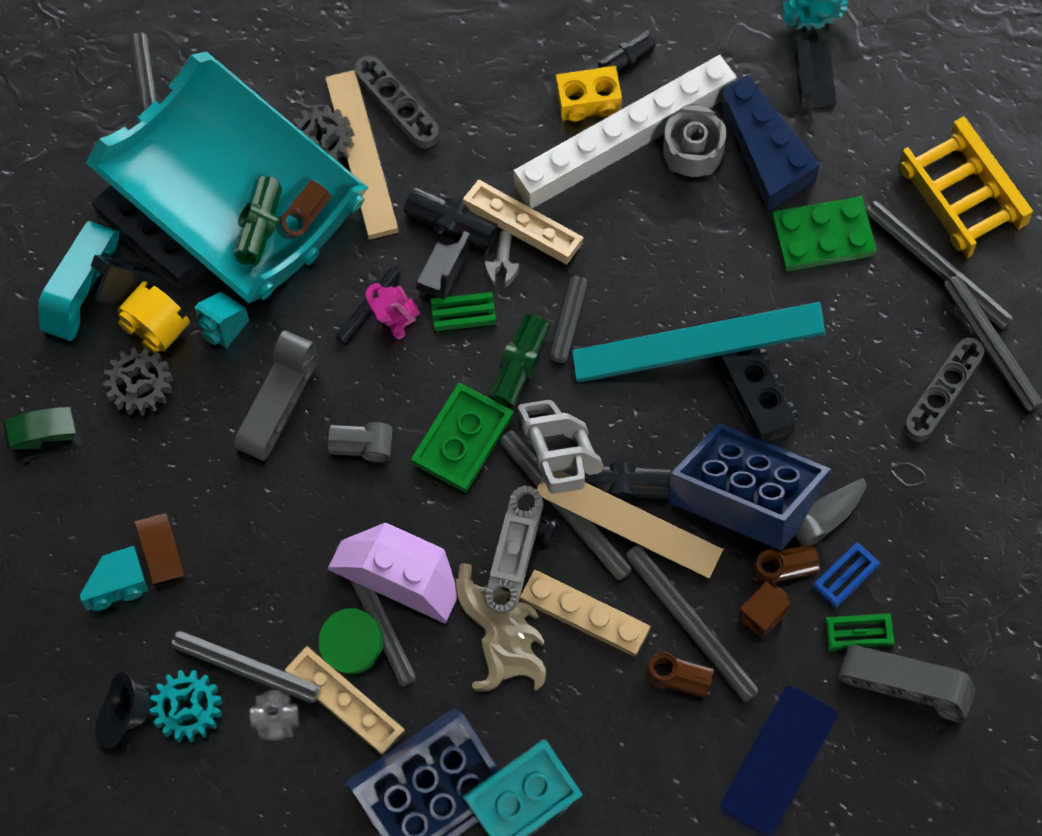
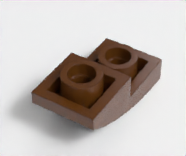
(159, 548)

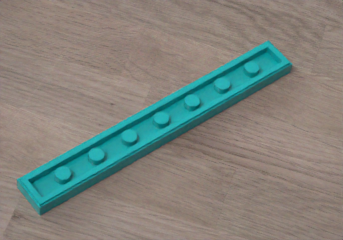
(699, 342)

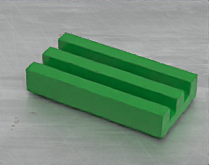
(463, 300)
(831, 635)

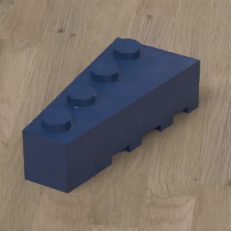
(767, 144)

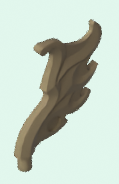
(507, 634)

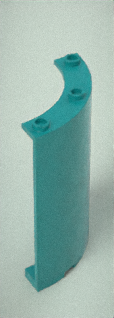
(197, 164)

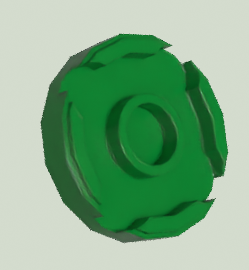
(350, 641)

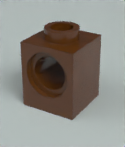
(765, 609)

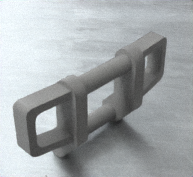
(558, 423)

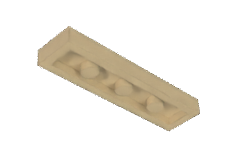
(523, 222)
(585, 613)
(347, 702)

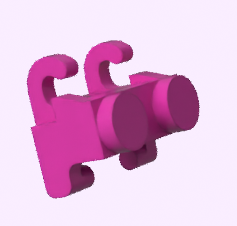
(392, 308)

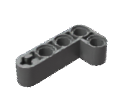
(293, 366)
(909, 679)

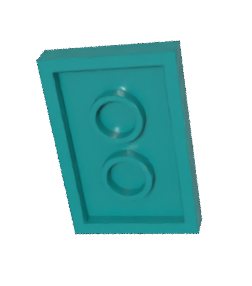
(523, 793)

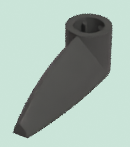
(829, 513)

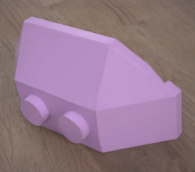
(399, 568)

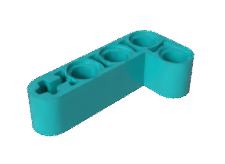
(73, 280)

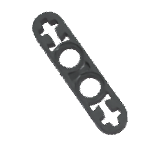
(400, 99)
(941, 387)

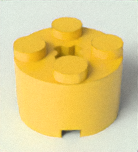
(152, 318)

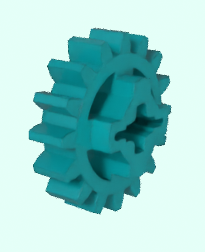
(812, 12)
(179, 717)

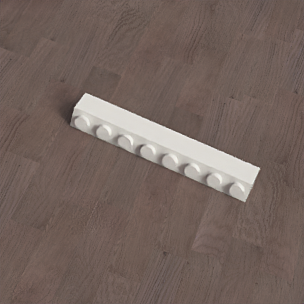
(619, 133)

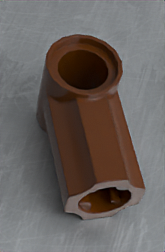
(304, 209)
(787, 563)
(683, 675)

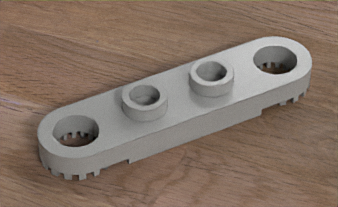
(514, 549)

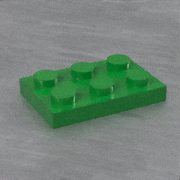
(823, 233)
(462, 437)

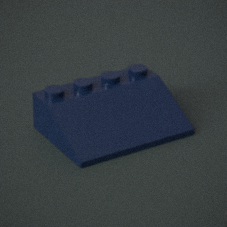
(747, 485)
(423, 781)

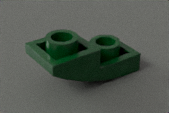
(33, 428)

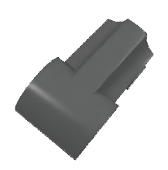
(370, 441)

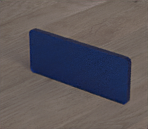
(779, 760)

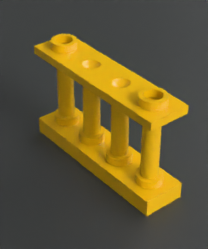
(979, 162)

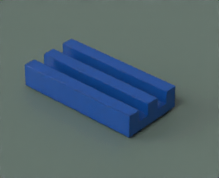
(827, 594)

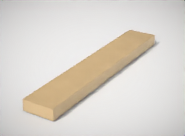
(363, 157)
(636, 526)

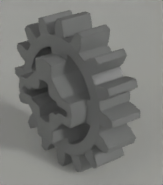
(334, 139)
(129, 371)

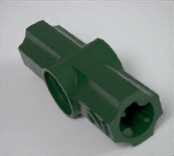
(257, 221)
(519, 360)

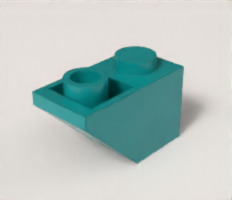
(221, 319)
(113, 579)

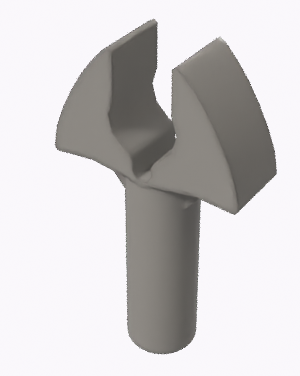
(502, 261)

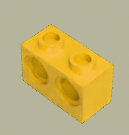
(587, 85)

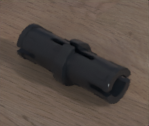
(628, 51)

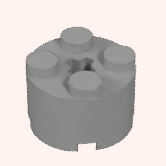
(694, 141)

